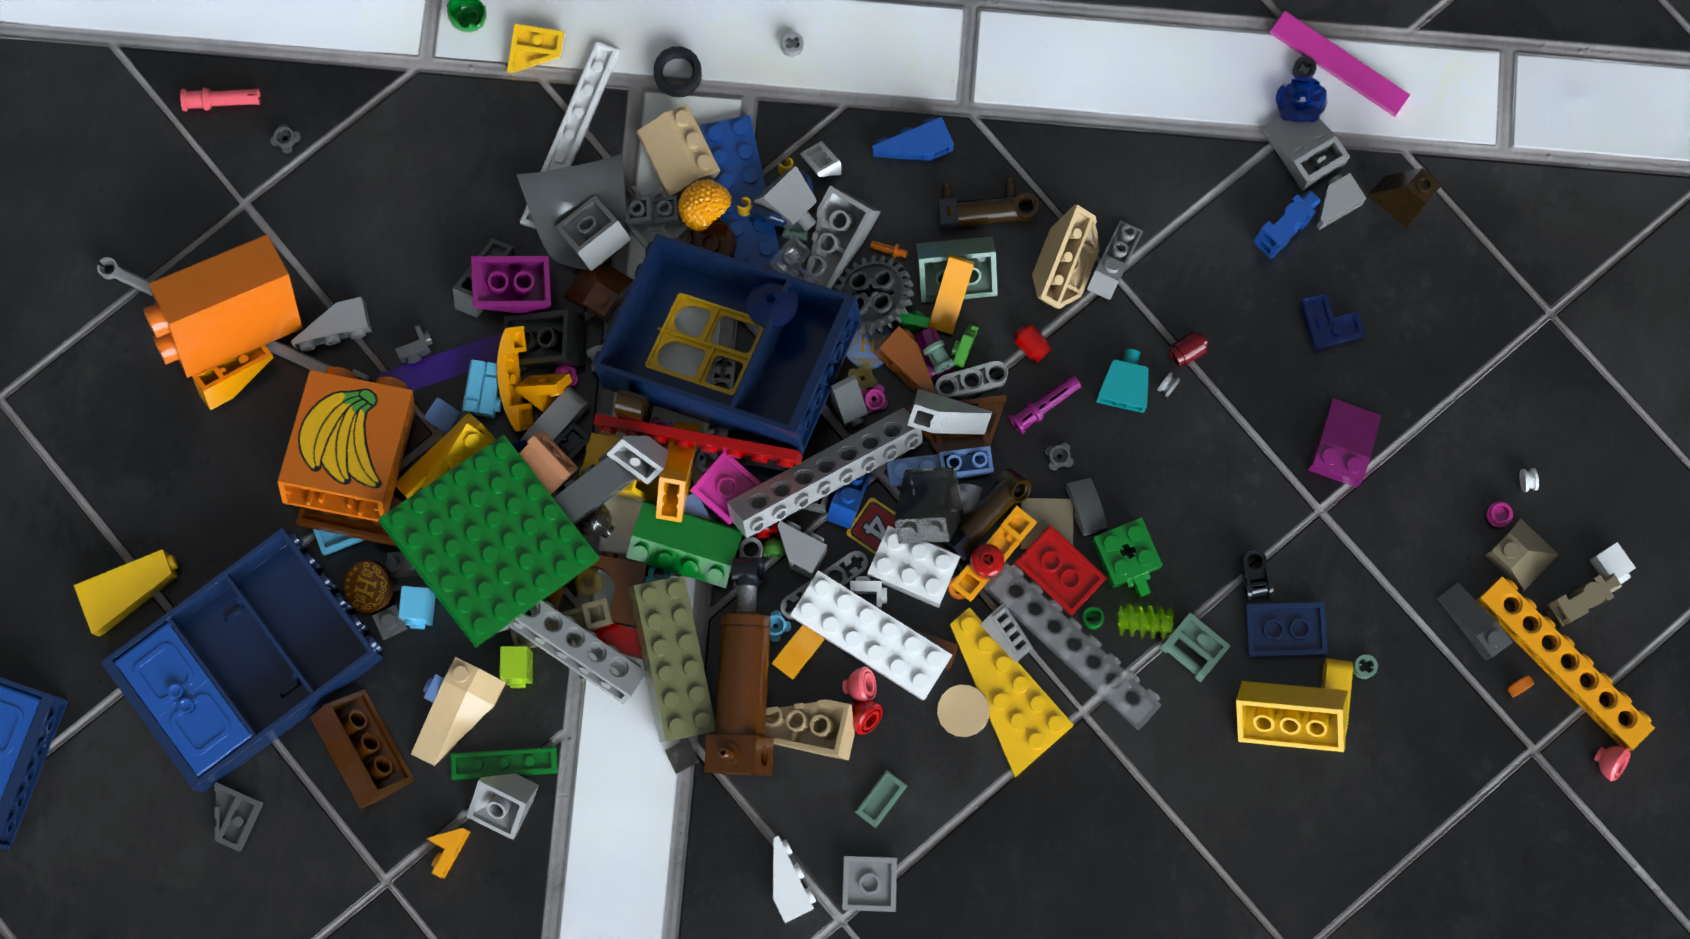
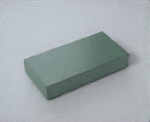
(881, 799)

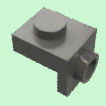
(414, 351)

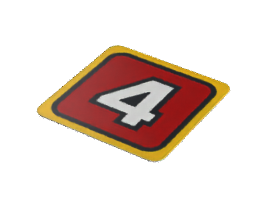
(871, 524)

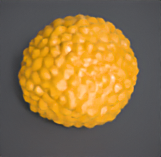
(703, 203)

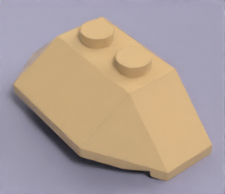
(1067, 258)

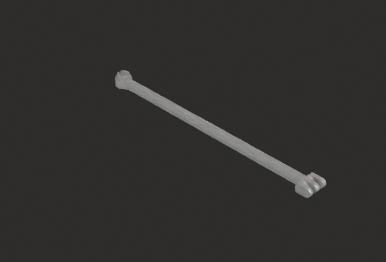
(275, 347)

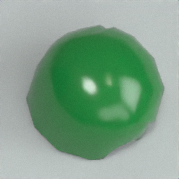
(466, 14)

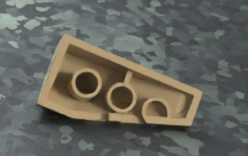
(460, 703)
(813, 727)

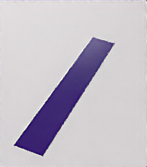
(446, 364)

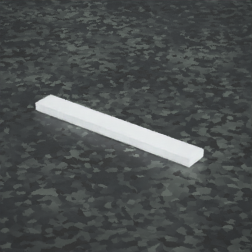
(579, 113)

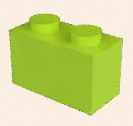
(516, 666)

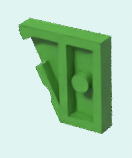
(962, 349)

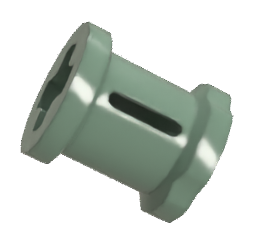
(938, 357)

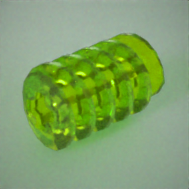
(1145, 620)

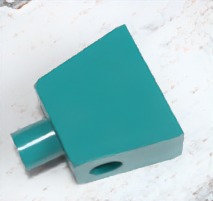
(1126, 384)

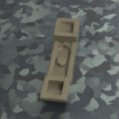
(588, 616)

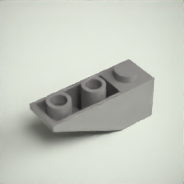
(1114, 260)
(340, 321)
(946, 415)

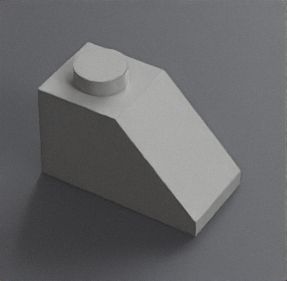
(1339, 199)
(639, 456)

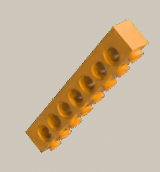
(1568, 679)

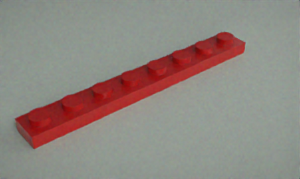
(708, 443)

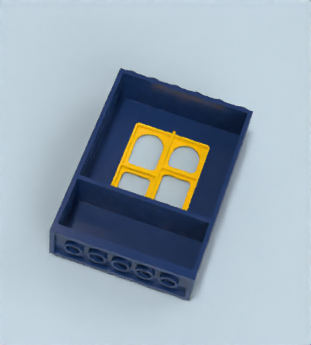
(782, 375)

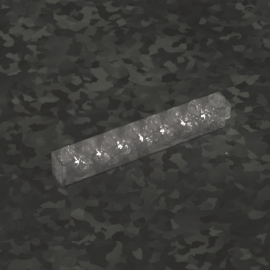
(1076, 660)

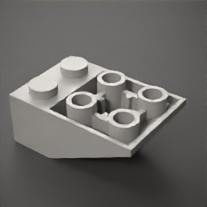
(1306, 149)

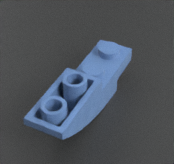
(968, 463)

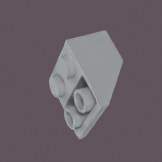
(802, 550)

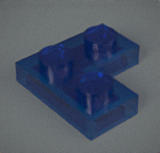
(1327, 329)

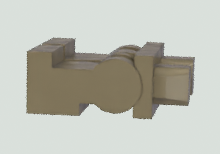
(1589, 595)

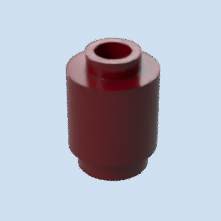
(1188, 348)

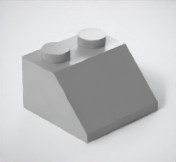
(593, 233)

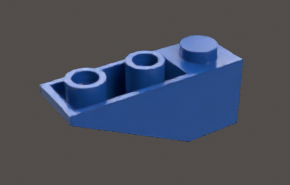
(920, 143)
(848, 501)

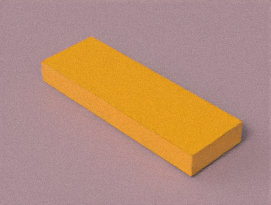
(951, 294)

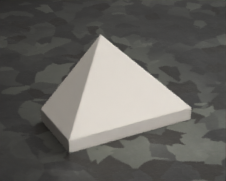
(822, 160)

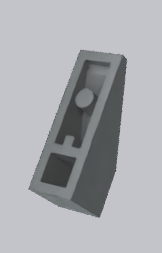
(463, 288)
(848, 403)
(1474, 622)

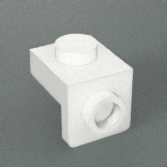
(864, 586)

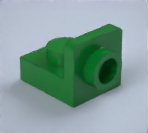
(914, 321)

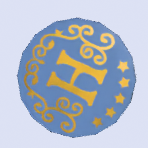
(863, 347)

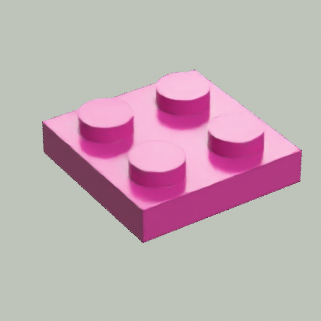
(722, 483)

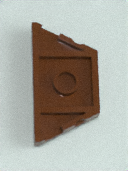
(948, 442)

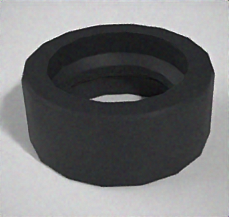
(677, 53)

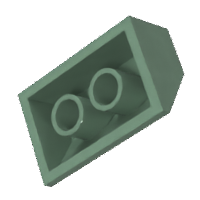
(933, 259)

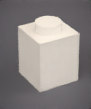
(1613, 561)

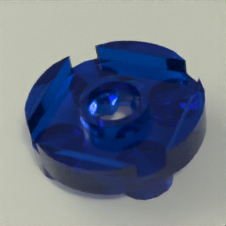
(1301, 111)

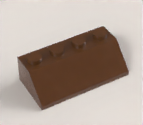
(362, 748)

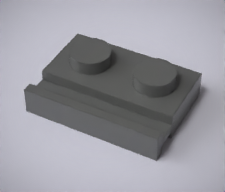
(402, 572)

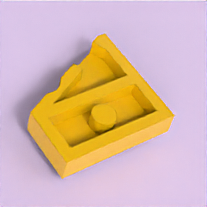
(534, 47)

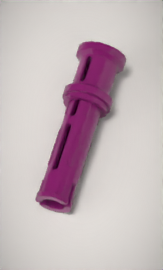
(1032, 408)

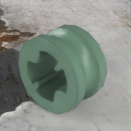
(1365, 658)

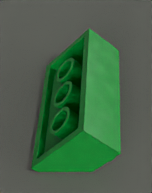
(689, 547)

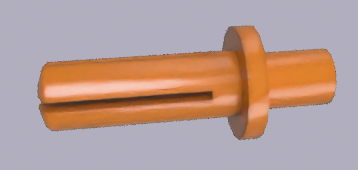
(892, 250)

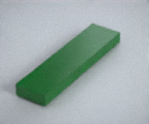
(502, 762)

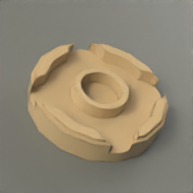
(963, 710)

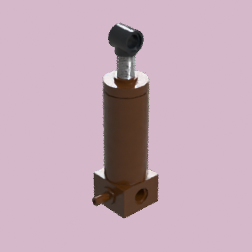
(742, 685)

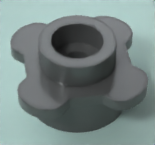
(281, 132)
(1063, 450)

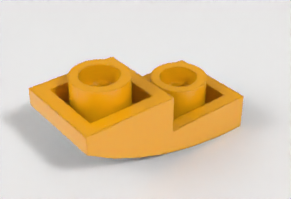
(798, 651)

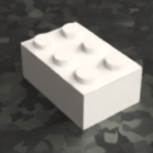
(913, 568)

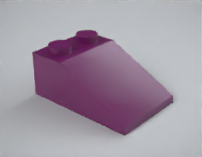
(511, 283)
(1345, 443)

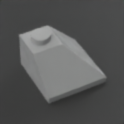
(502, 802)

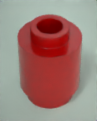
(1032, 342)

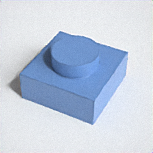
(432, 687)

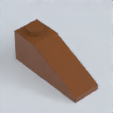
(905, 360)

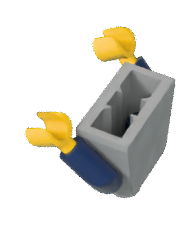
(784, 200)

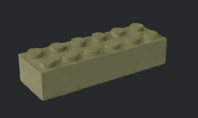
(672, 659)

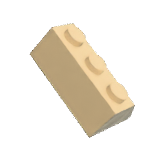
(677, 150)

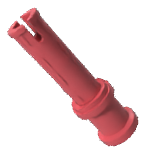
(206, 98)

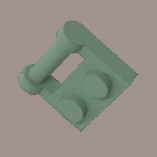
(1200, 640)

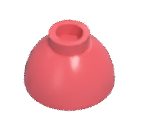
(860, 685)
(1612, 761)

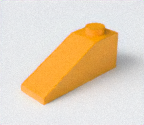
(230, 377)

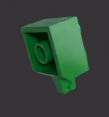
(1120, 568)

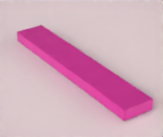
(1340, 64)

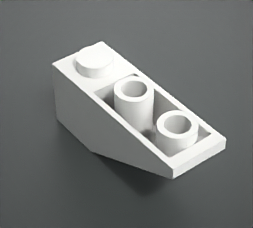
(788, 890)

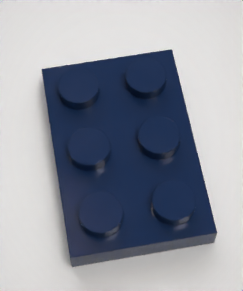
(1286, 629)

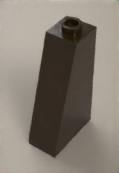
(1405, 194)

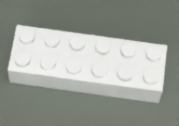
(871, 635)

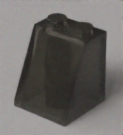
(928, 506)

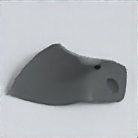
(561, 191)

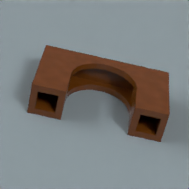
(624, 575)

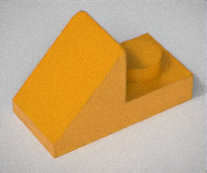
(543, 389)
(452, 844)

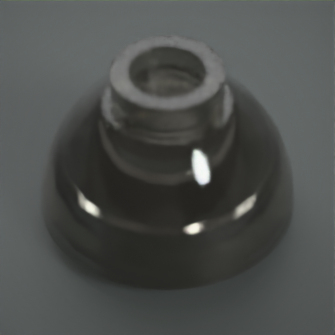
(597, 523)

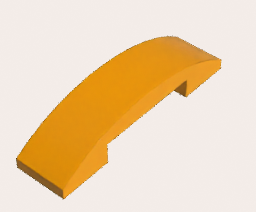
(509, 376)
(1007, 539)

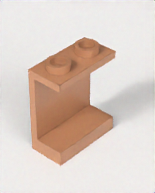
(548, 461)

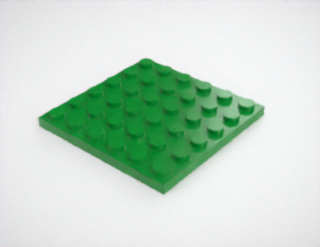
(488, 540)

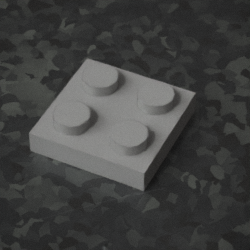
(869, 884)

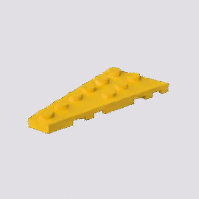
(1019, 708)

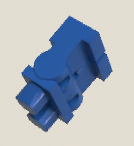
(1295, 216)

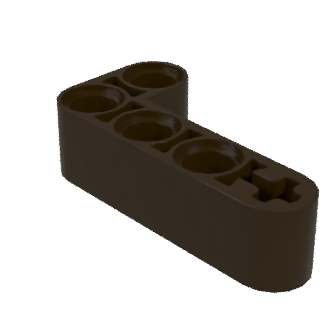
(633, 406)

